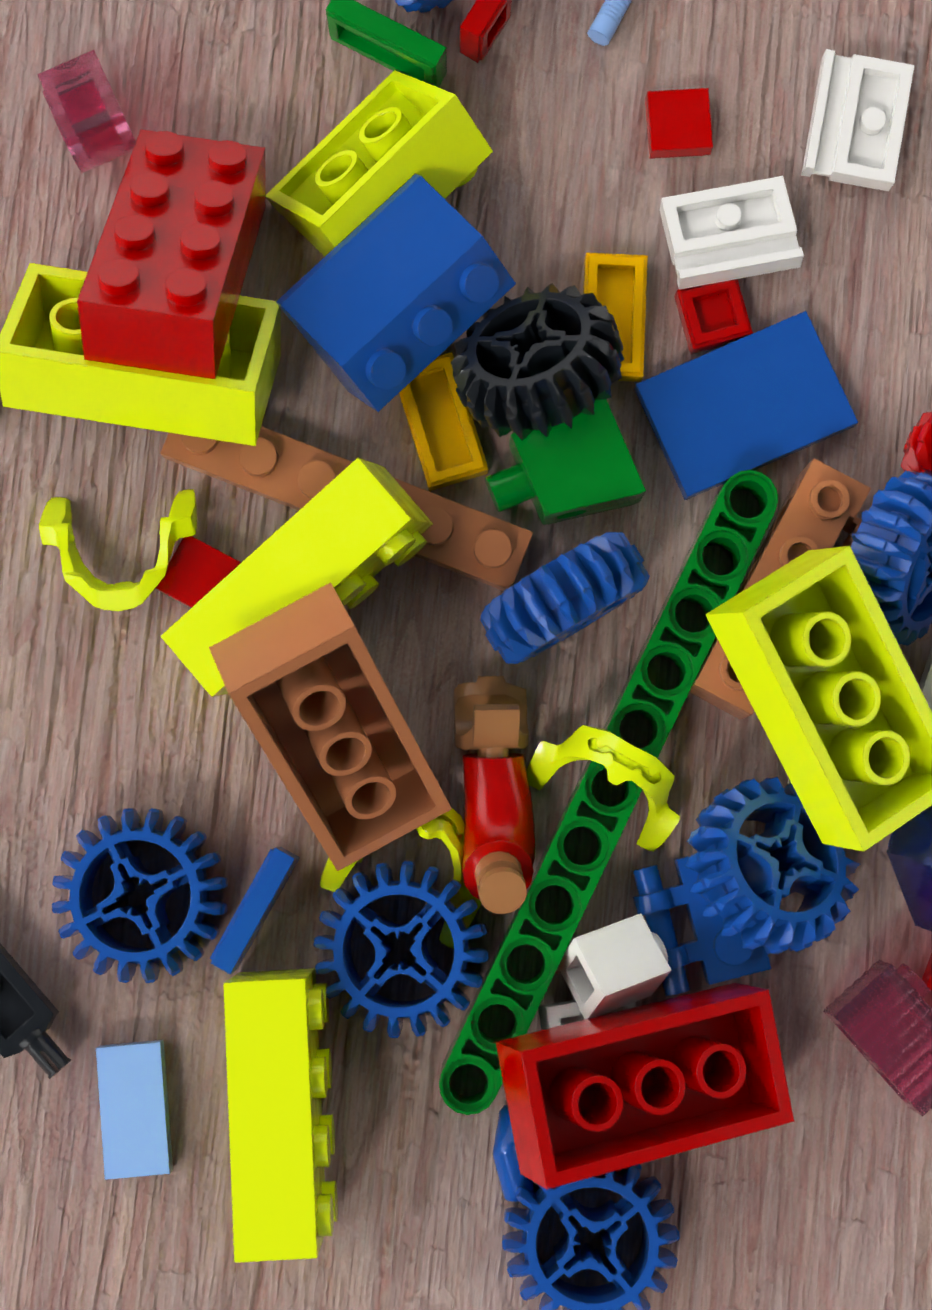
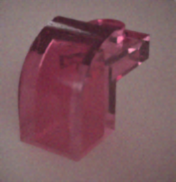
(87, 112)

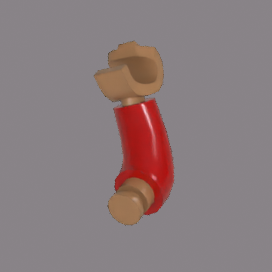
(498, 797)

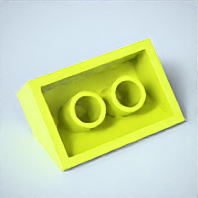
(372, 152)

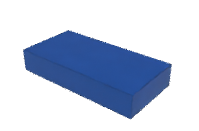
(254, 909)

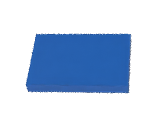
(745, 405)

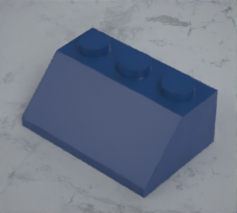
(396, 292)

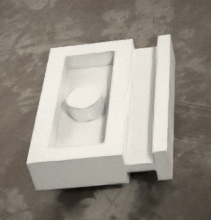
(858, 120)
(731, 232)

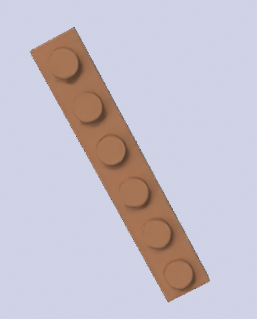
(296, 472)

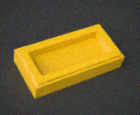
(621, 286)
(442, 427)

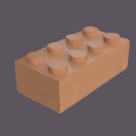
(330, 726)

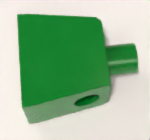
(570, 470)

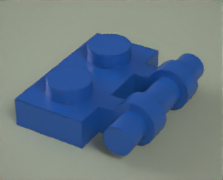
(719, 955)

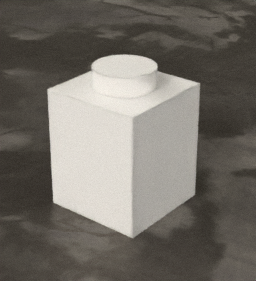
(614, 966)

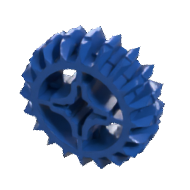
(897, 553)
(564, 597)
(754, 873)
(89, 919)
(425, 967)
(624, 1283)

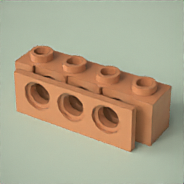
(809, 519)

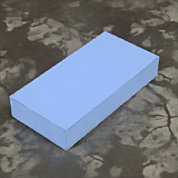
(134, 1109)

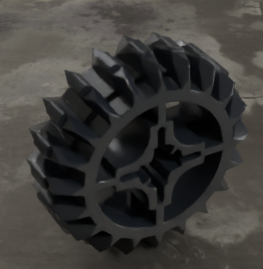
(538, 361)

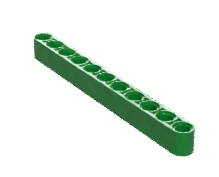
(661, 707)

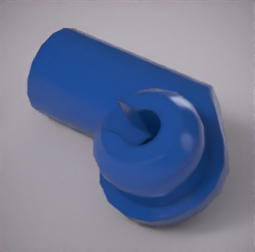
(506, 1158)

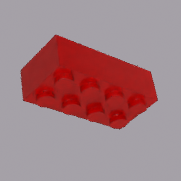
(173, 254)
(644, 1083)

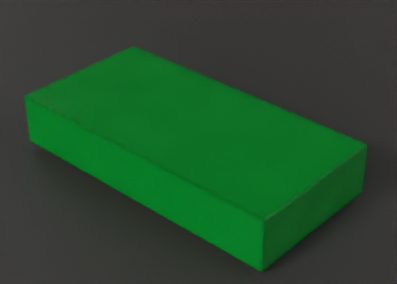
(386, 41)

